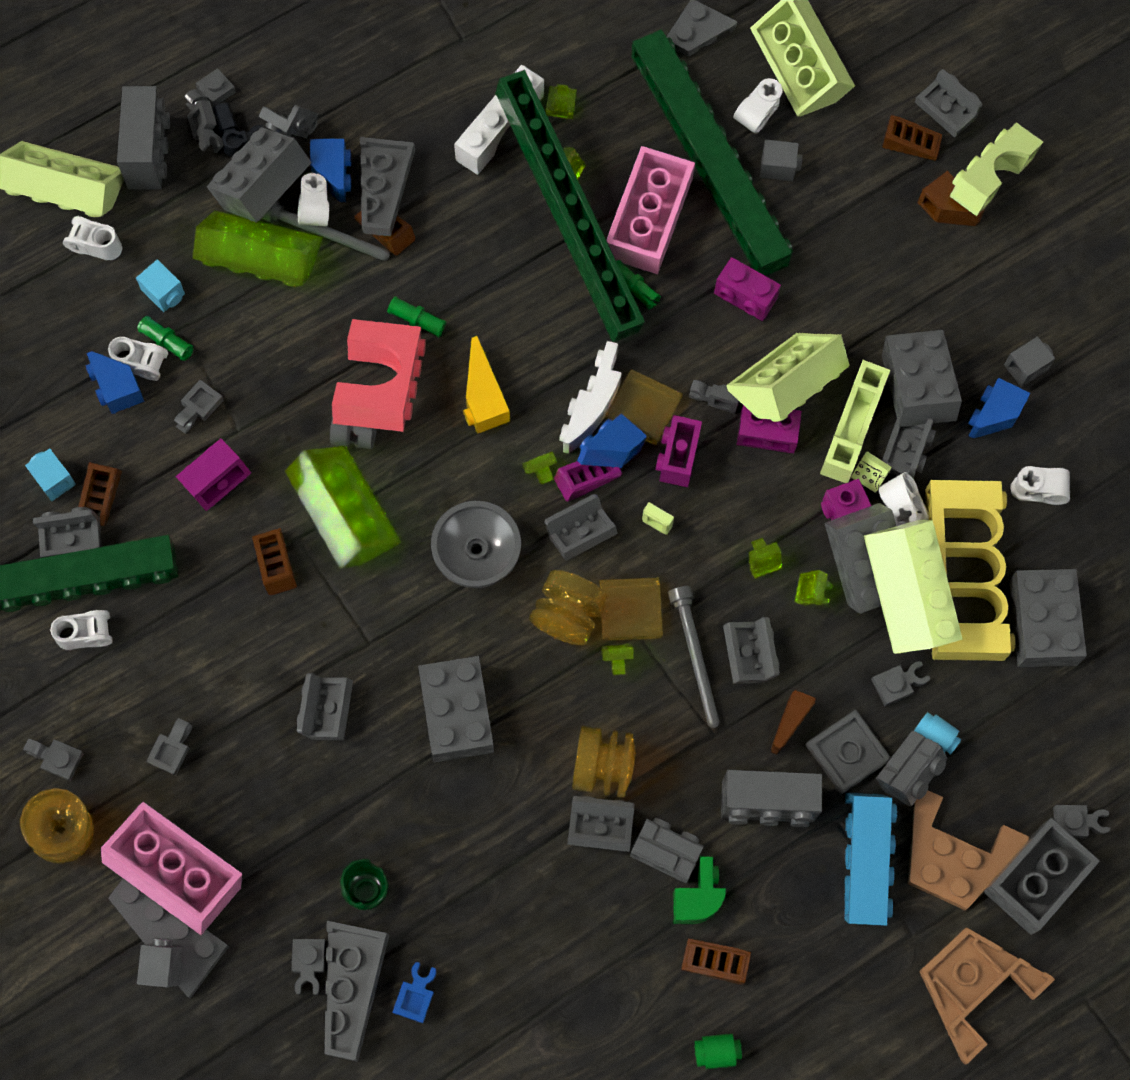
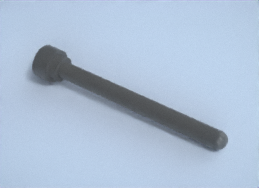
(278, 213)
(682, 600)

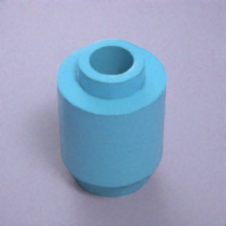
(939, 731)

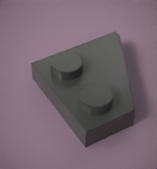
(698, 28)

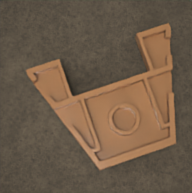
(951, 866)
(966, 975)

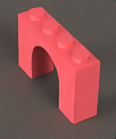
(386, 404)

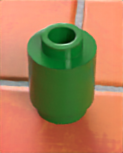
(717, 1051)

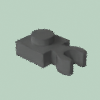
(716, 396)
(896, 684)
(1077, 821)
(308, 959)

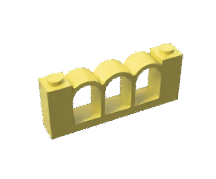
(984, 502)

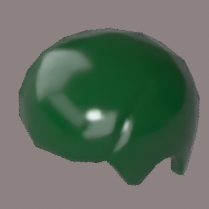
(364, 885)

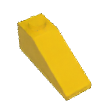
(483, 397)

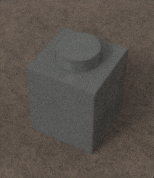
(780, 160)
(1029, 361)
(160, 963)

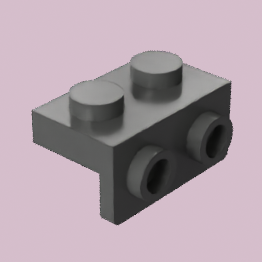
(949, 103)
(299, 122)
(907, 446)
(580, 527)
(68, 531)
(751, 651)
(324, 707)
(601, 823)

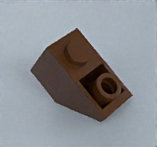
(942, 208)

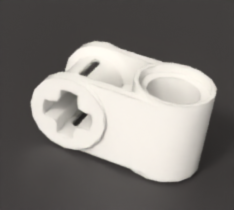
(759, 105)
(313, 202)
(88, 237)
(143, 357)
(1042, 485)
(903, 499)
(85, 630)

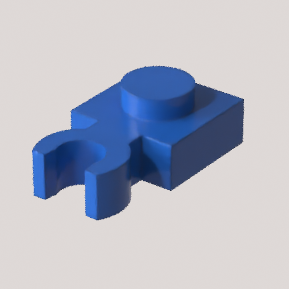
(415, 998)

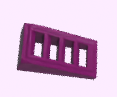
(572, 485)

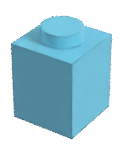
(160, 286)
(50, 474)

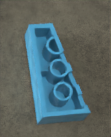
(869, 858)

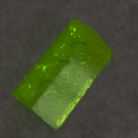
(256, 248)
(341, 505)

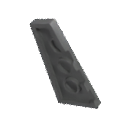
(383, 182)
(153, 921)
(351, 984)

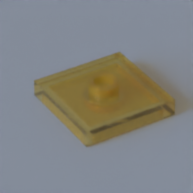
(645, 404)
(631, 609)

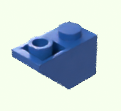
(330, 160)
(116, 382)
(1000, 409)
(613, 445)

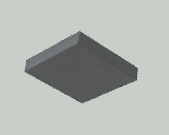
(848, 752)

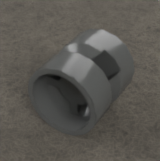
(344, 435)

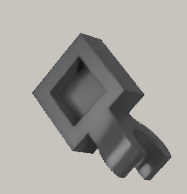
(211, 88)
(202, 124)
(198, 402)
(169, 751)
(58, 759)

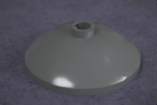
(473, 526)

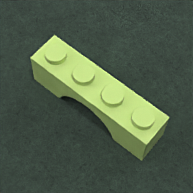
(979, 184)
(855, 421)

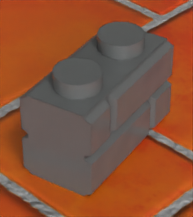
(912, 768)
(667, 850)

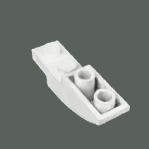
(593, 404)

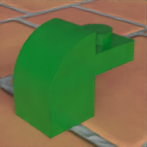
(699, 903)

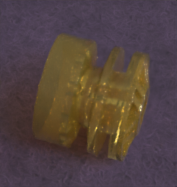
(568, 607)
(603, 761)
(47, 811)

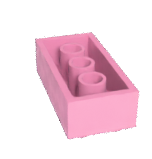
(650, 209)
(171, 868)

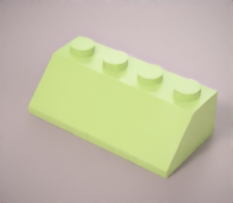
(802, 56)
(60, 178)
(790, 375)
(913, 586)

